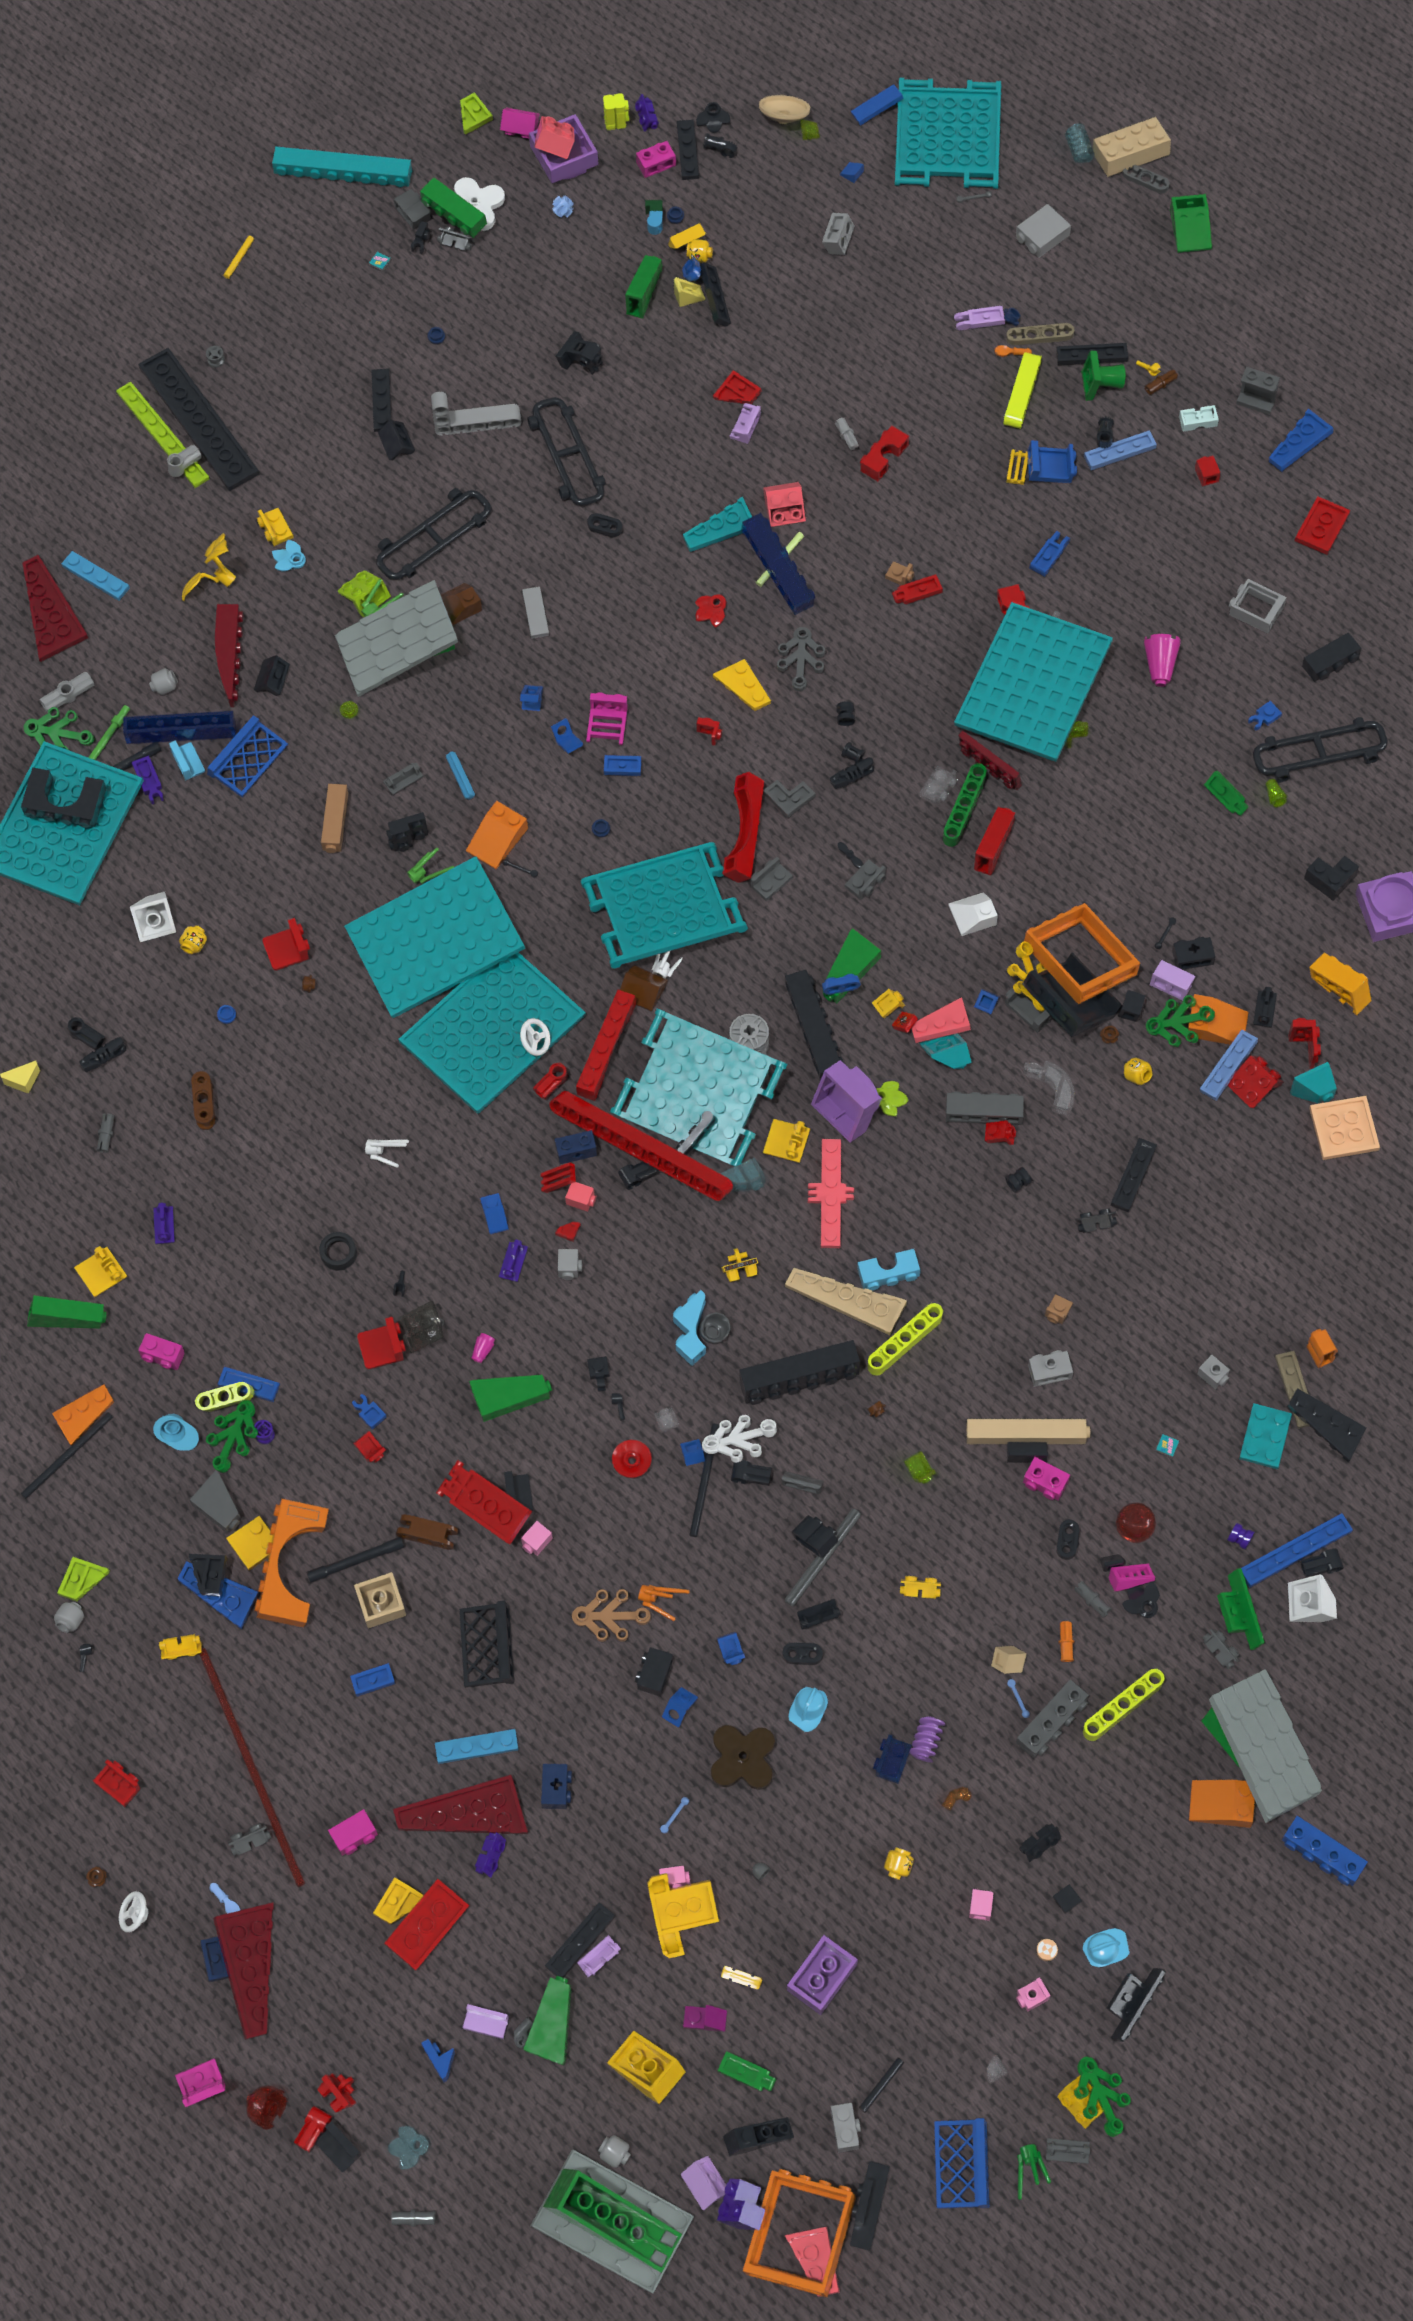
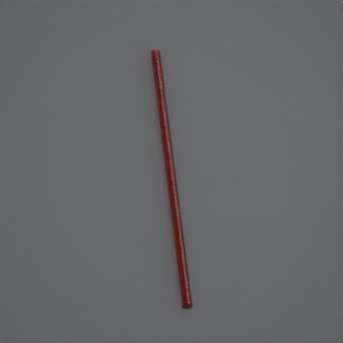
(252, 1768)

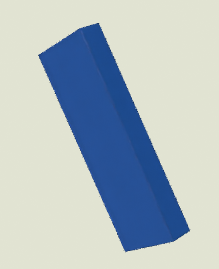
(877, 104)
(262, 1387)

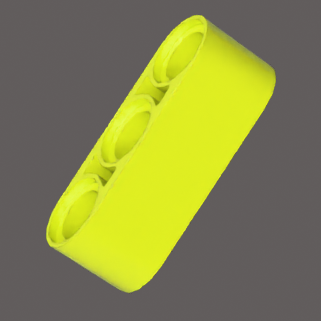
(215, 1396)

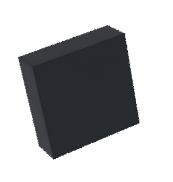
(1067, 1899)

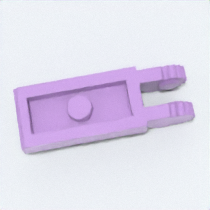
(980, 318)

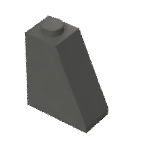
(216, 1504)

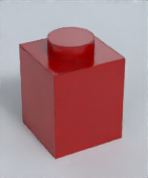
(1207, 470)

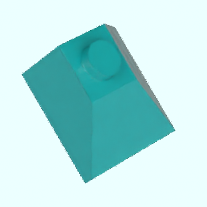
(949, 1050)
(1315, 1084)

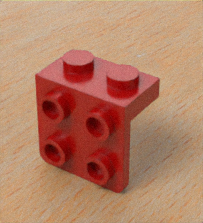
(287, 946)
(1306, 1031)
(1254, 1080)
(381, 1345)

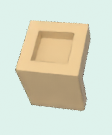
(1008, 1659)

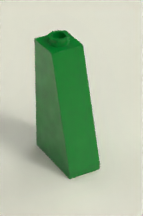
(643, 286)
(855, 958)
(65, 1313)
(508, 1394)
(550, 2026)

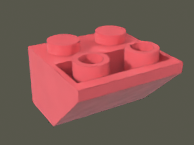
(554, 137)
(784, 504)

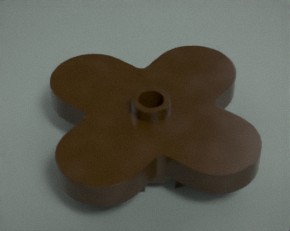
(753, 1768)

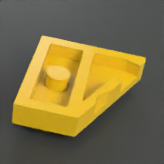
(397, 1901)

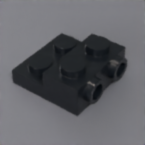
(404, 830)

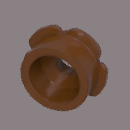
(308, 983)
(1109, 1030)
(876, 1409)
(96, 1871)

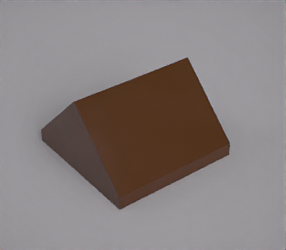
(644, 985)

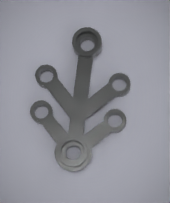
(801, 655)

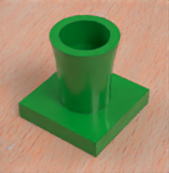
(1096, 376)

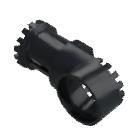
(720, 145)
(1105, 432)

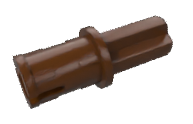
(1160, 382)

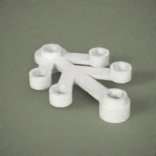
(715, 1443)

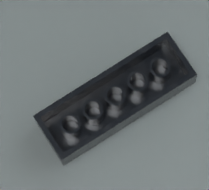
(799, 1372)

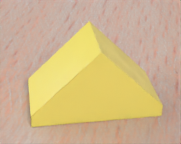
(687, 292)
(22, 1077)

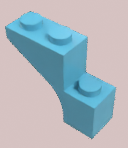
(688, 1319)

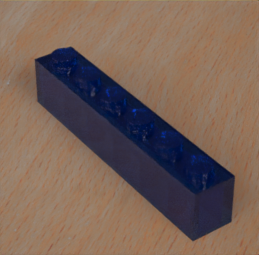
(778, 564)
(179, 727)

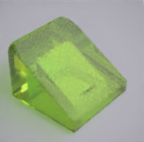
(809, 129)

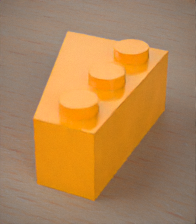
(1342, 980)

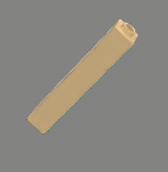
(1027, 1430)

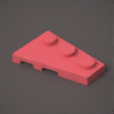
(943, 1022)

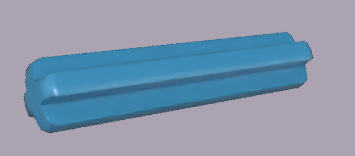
(460, 775)

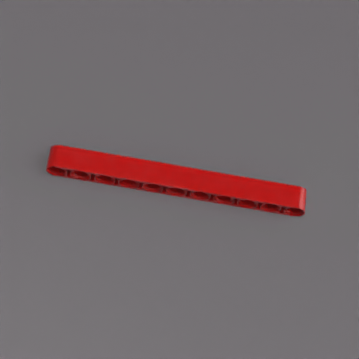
(641, 1145)

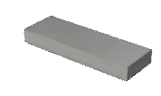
(535, 612)

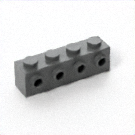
(984, 1108)
(1052, 1719)

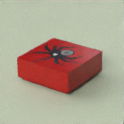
(904, 1022)

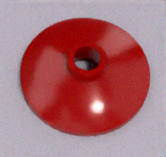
(628, 1450)

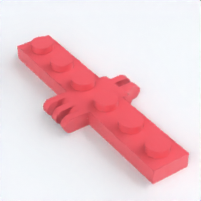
(830, 1193)

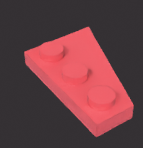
(813, 2253)

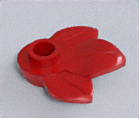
(708, 610)

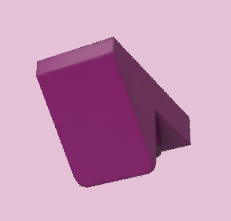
(706, 2018)

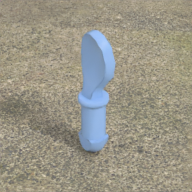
(230, 1906)

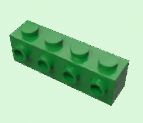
(453, 207)

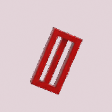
(557, 1174)

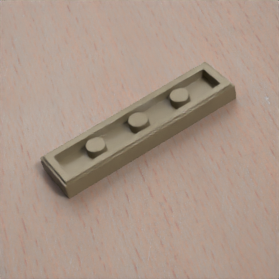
(1291, 1378)

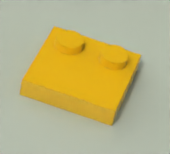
(251, 1542)

